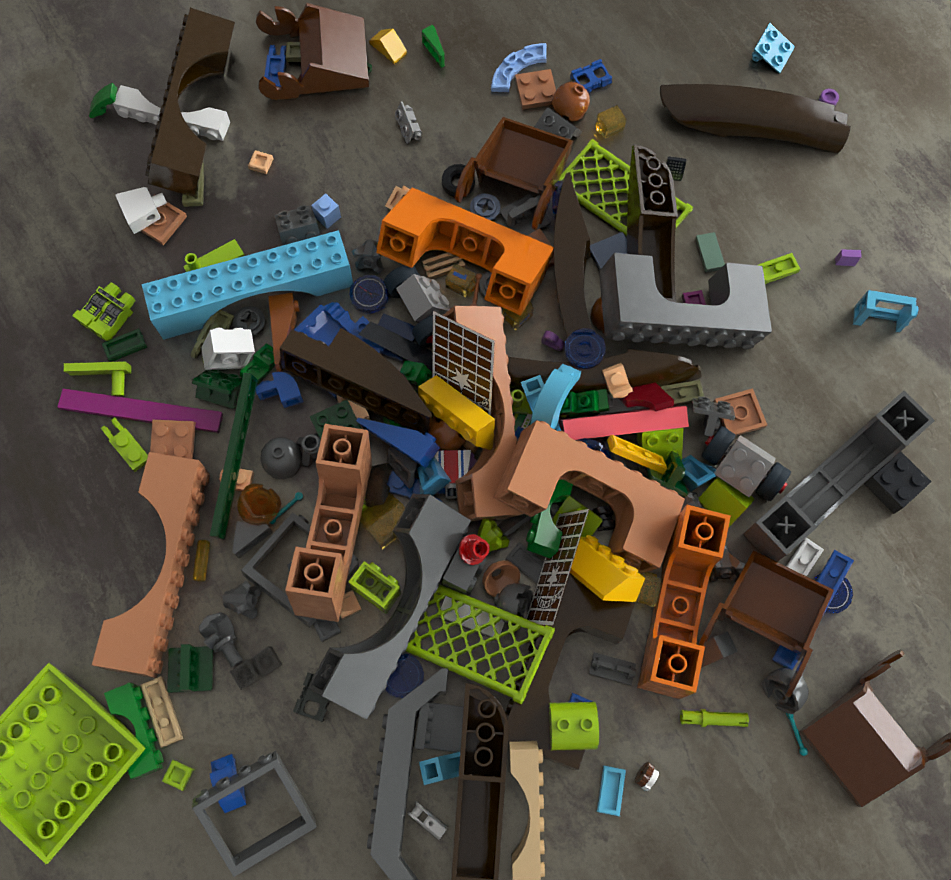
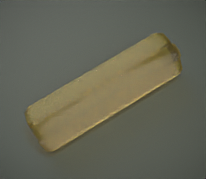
(201, 560)

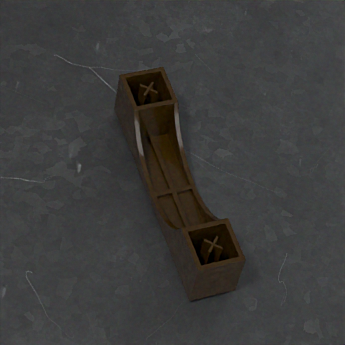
(175, 149)

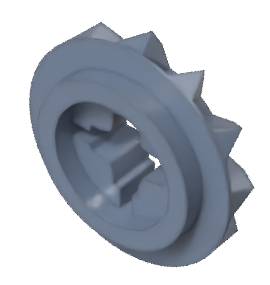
(480, 202)

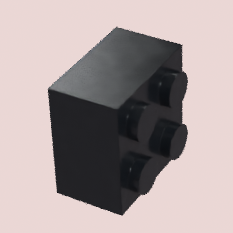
(897, 483)

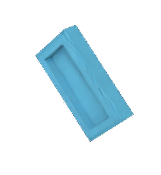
(611, 790)

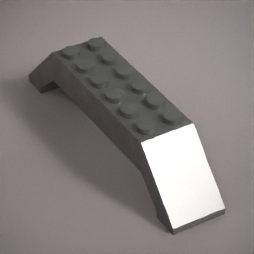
(395, 777)

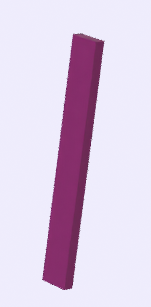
(137, 409)

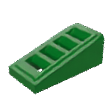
(432, 43)

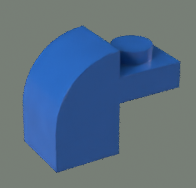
(282, 385)
(226, 768)

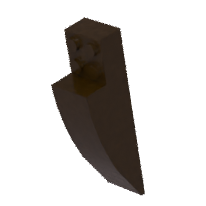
(356, 374)

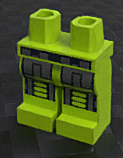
(104, 312)

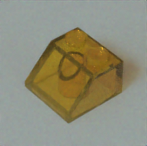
(382, 519)

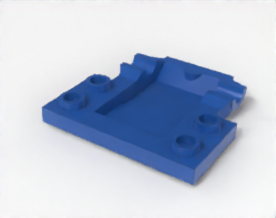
(326, 322)

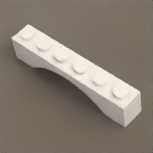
(205, 122)

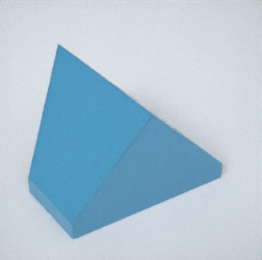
(696, 473)
(432, 478)

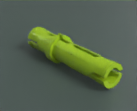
(706, 718)

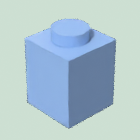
(326, 211)

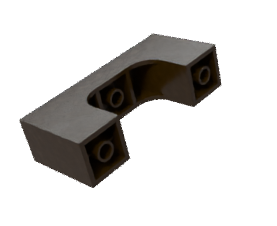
(578, 612)

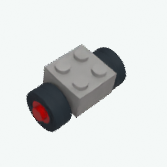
(421, 299)
(745, 465)

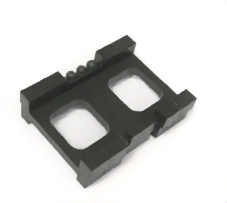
(307, 695)

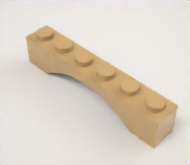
(524, 766)

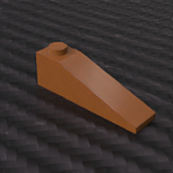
(283, 320)

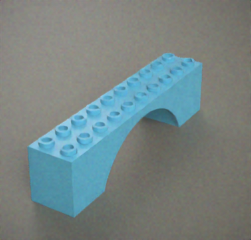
(190, 298)

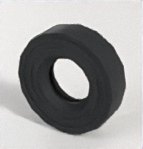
(449, 173)

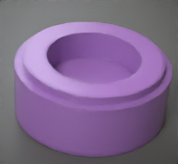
(829, 96)

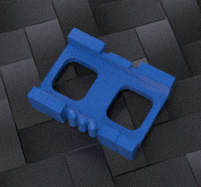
(594, 81)

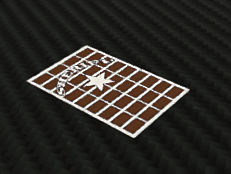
(463, 360)
(557, 569)

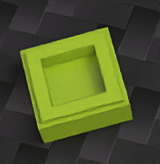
(178, 775)

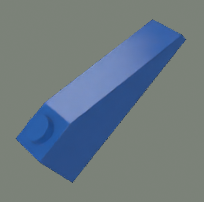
(409, 442)

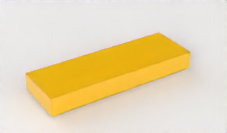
(636, 454)

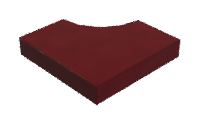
(648, 396)

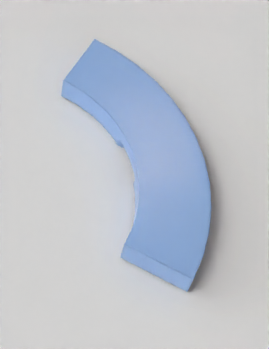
(516, 62)

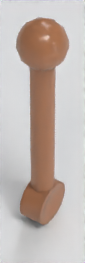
(478, 276)

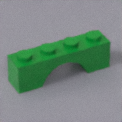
(544, 535)
(127, 702)

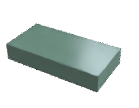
(709, 252)

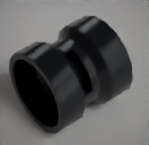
(605, 513)

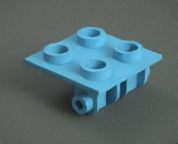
(773, 48)

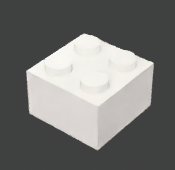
(227, 349)

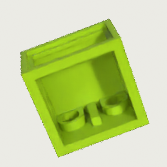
(375, 592)

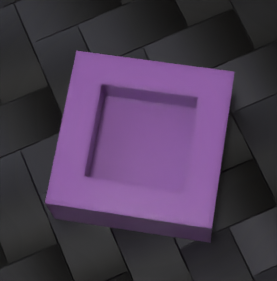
(848, 257)

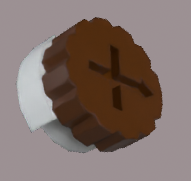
(646, 776)

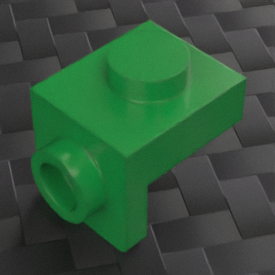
(416, 372)

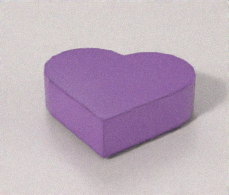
(552, 340)

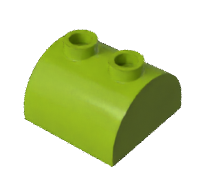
(574, 726)

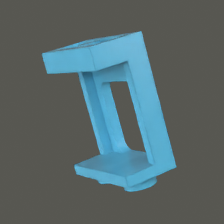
(866, 308)

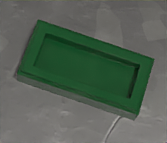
(124, 345)

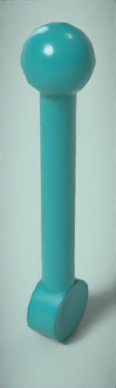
(298, 497)
(803, 750)

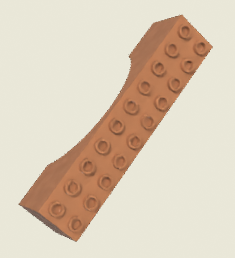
(480, 483)
(138, 637)

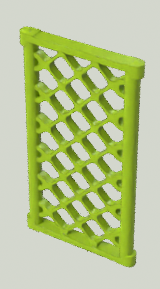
(614, 163)
(518, 696)

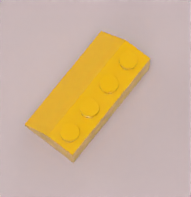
(458, 412)
(605, 572)

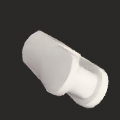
(431, 823)

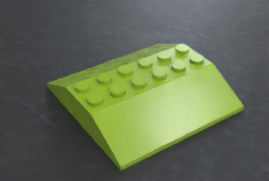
(58, 760)

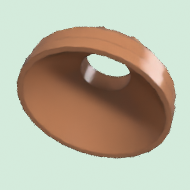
(509, 575)

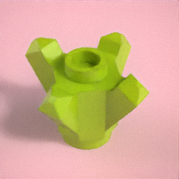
(492, 534)

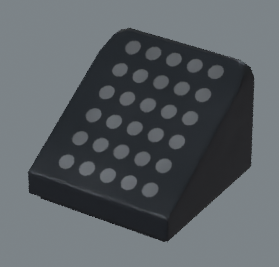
(677, 167)

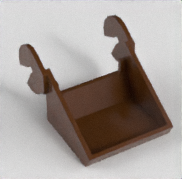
(329, 48)
(521, 158)
(777, 606)
(865, 743)

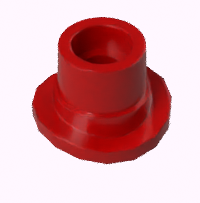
(473, 549)

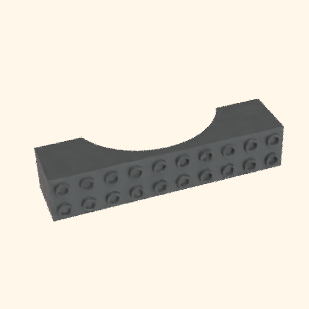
(838, 477)
(359, 672)

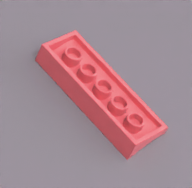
(625, 422)

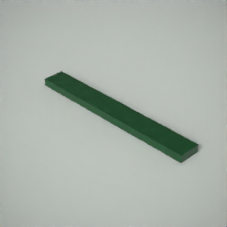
(233, 457)

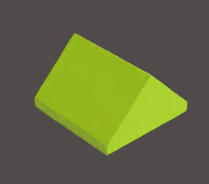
(725, 499)

